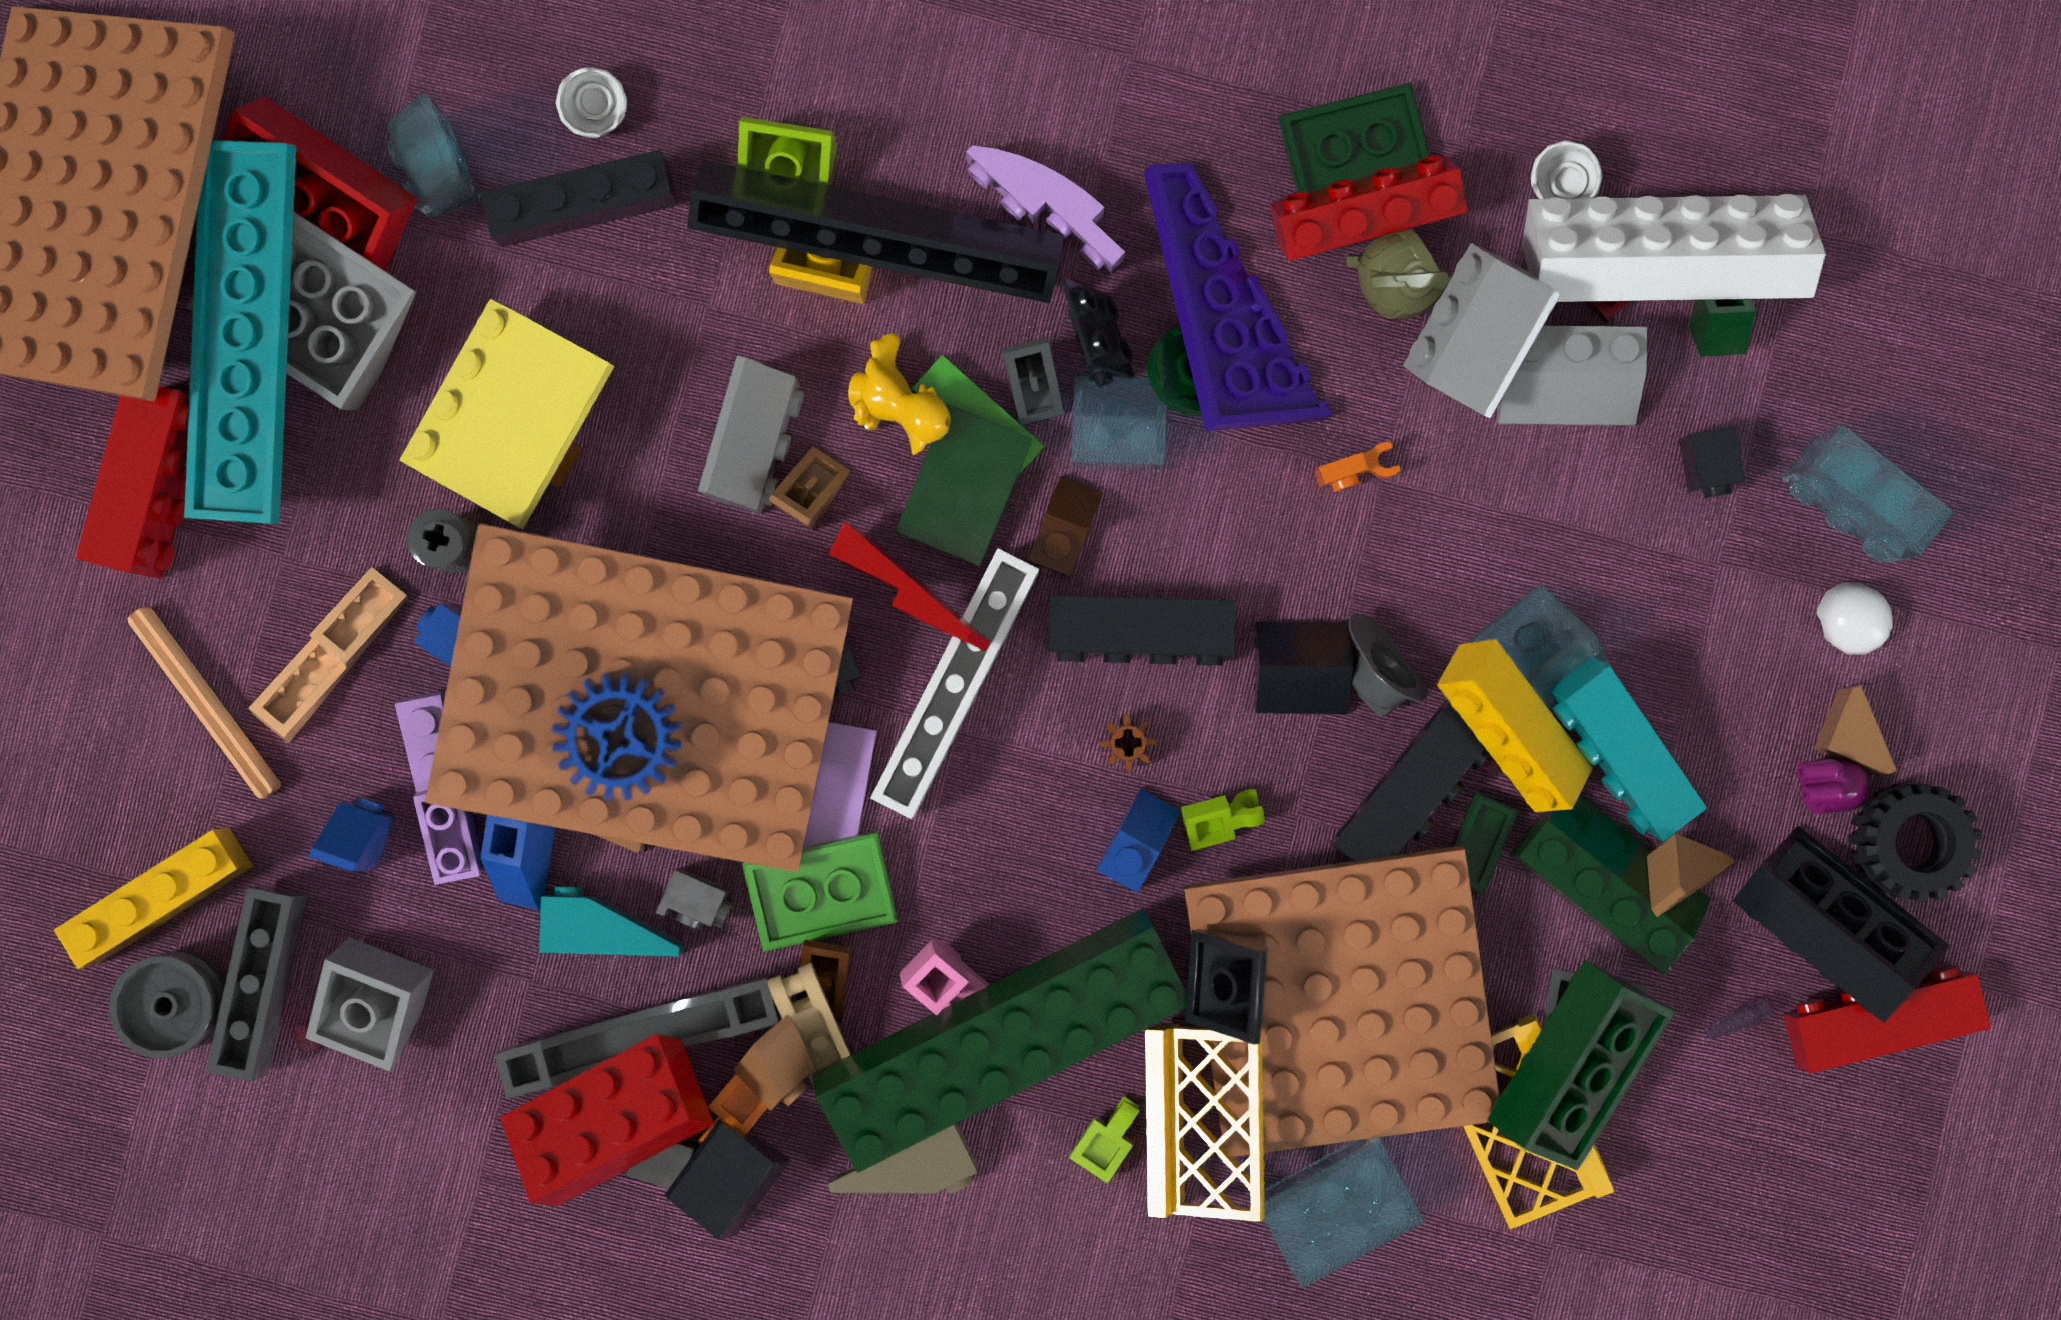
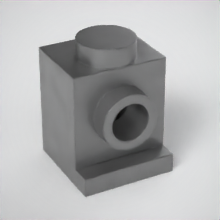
(695, 900)

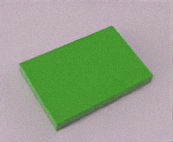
(835, 892)

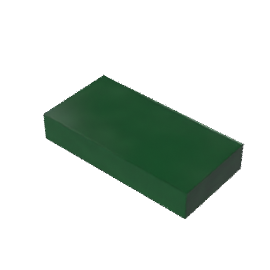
(1484, 837)

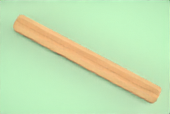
(204, 702)

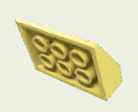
(506, 413)

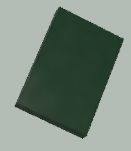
(1353, 137)
(964, 486)

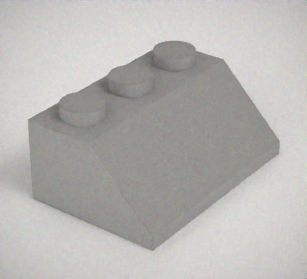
(1481, 329)
(1578, 378)
(750, 436)

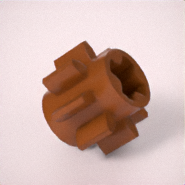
(1136, 732)

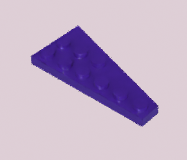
(1226, 321)

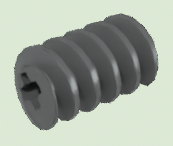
(427, 537)

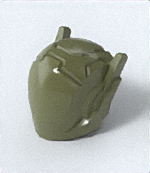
(1399, 275)

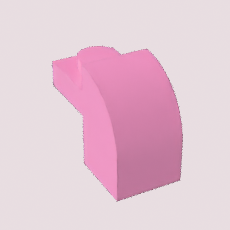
(940, 977)

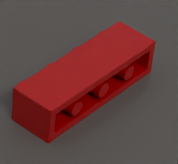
(1845, 1033)

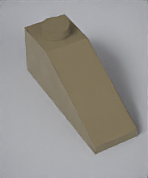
(926, 1167)

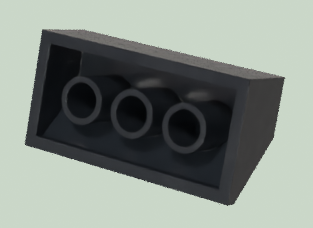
(1841, 924)

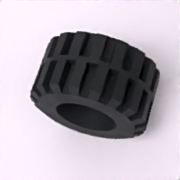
(1951, 849)

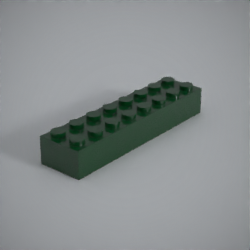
(999, 1040)

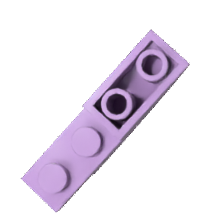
(1035, 189)
(446, 831)

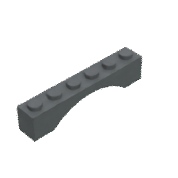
(693, 1019)

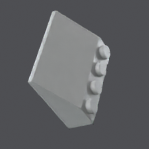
(339, 316)

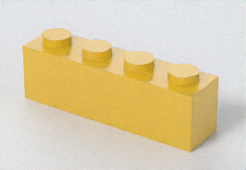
(1515, 726)
(153, 898)

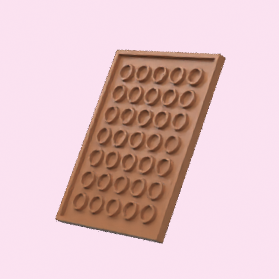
(100, 190)
(733, 652)

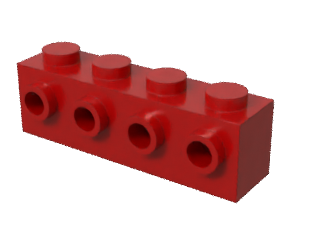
(1368, 207)

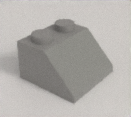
(368, 1003)

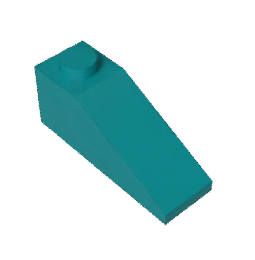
(594, 926)

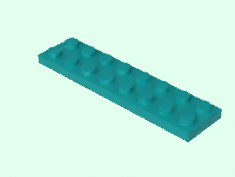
(240, 333)

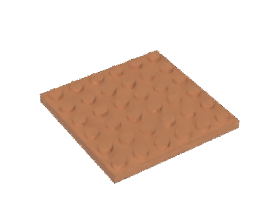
(1365, 1002)

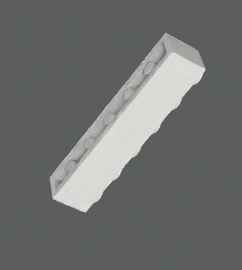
(954, 686)

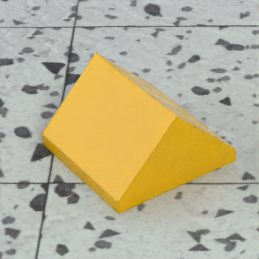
(820, 275)

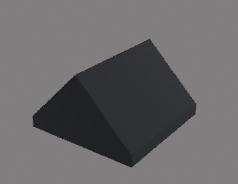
(1302, 667)
(1227, 983)
(726, 1180)

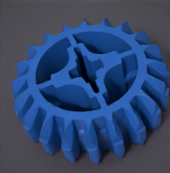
(597, 726)

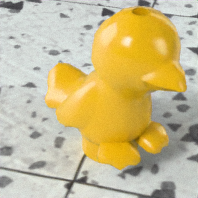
(886, 396)

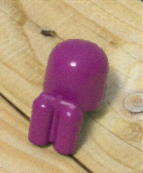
(1832, 785)

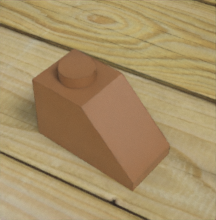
(776, 1065)

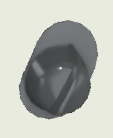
(1379, 669)

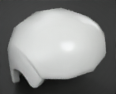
(591, 102)
(1566, 172)
(1855, 618)

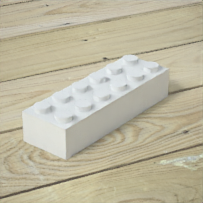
(1674, 247)

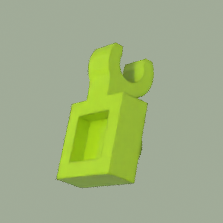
(1215, 820)
(1104, 1144)

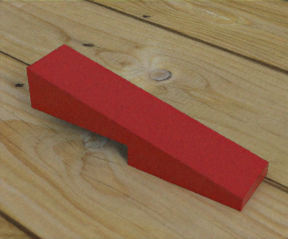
(913, 597)

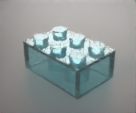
(1866, 496)
(1338, 1209)

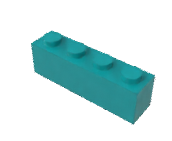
(1626, 749)

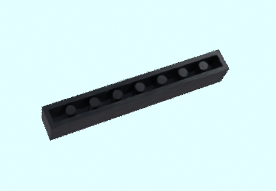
(874, 231)

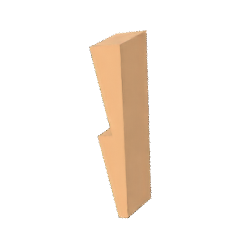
(328, 655)

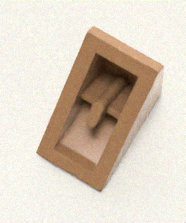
(810, 488)
(1854, 734)
(1681, 869)

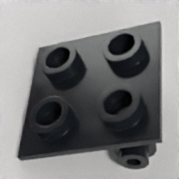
(1096, 326)

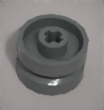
(142, 1007)

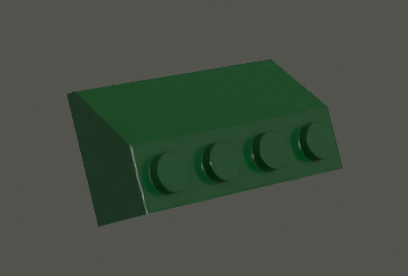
(1607, 880)
(1580, 1066)

